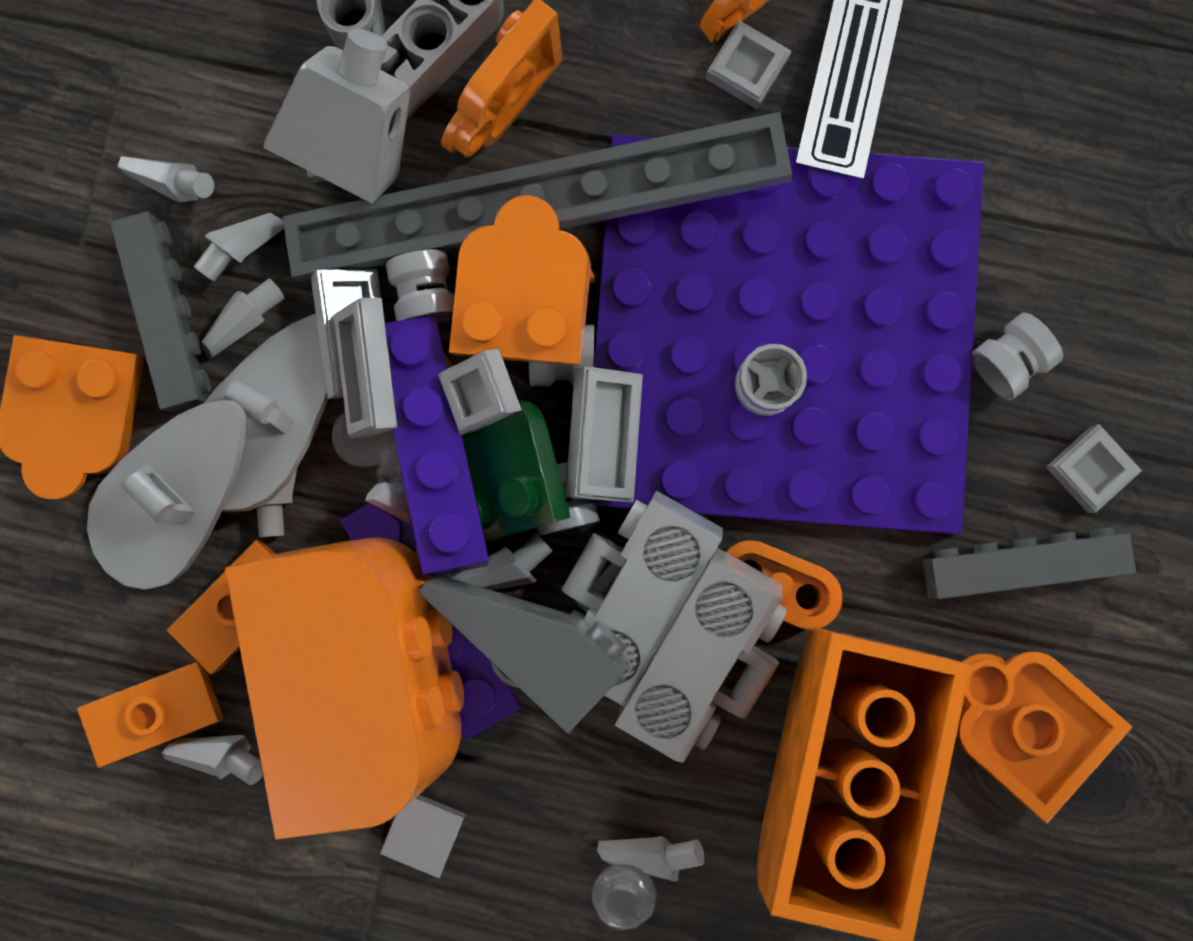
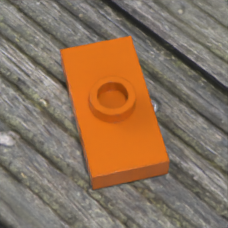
(208, 625)
(150, 713)

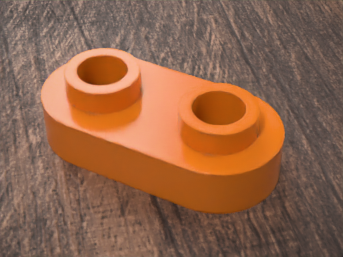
(792, 574)

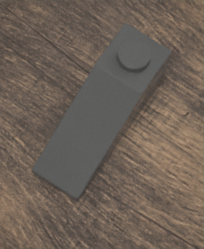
(540, 649)

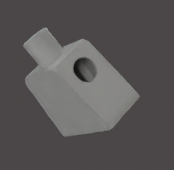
(345, 117)

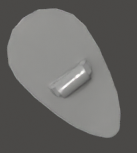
(283, 402)
(167, 496)

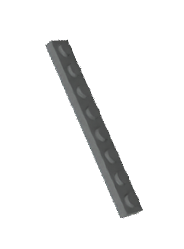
(577, 187)

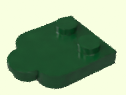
(515, 474)

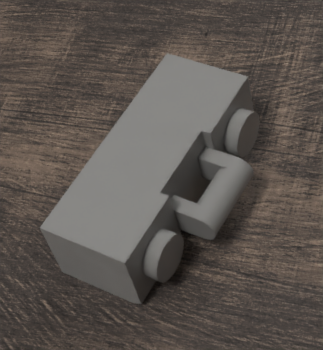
(657, 573)
(685, 678)

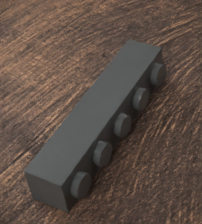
(161, 312)
(1028, 563)

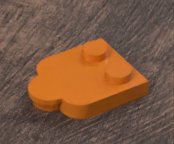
(506, 80)
(522, 288)
(67, 412)
(1035, 728)

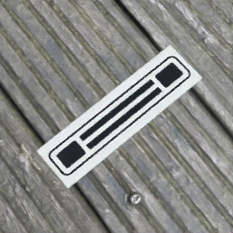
(849, 85)

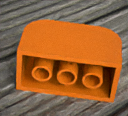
(345, 682)
(859, 785)

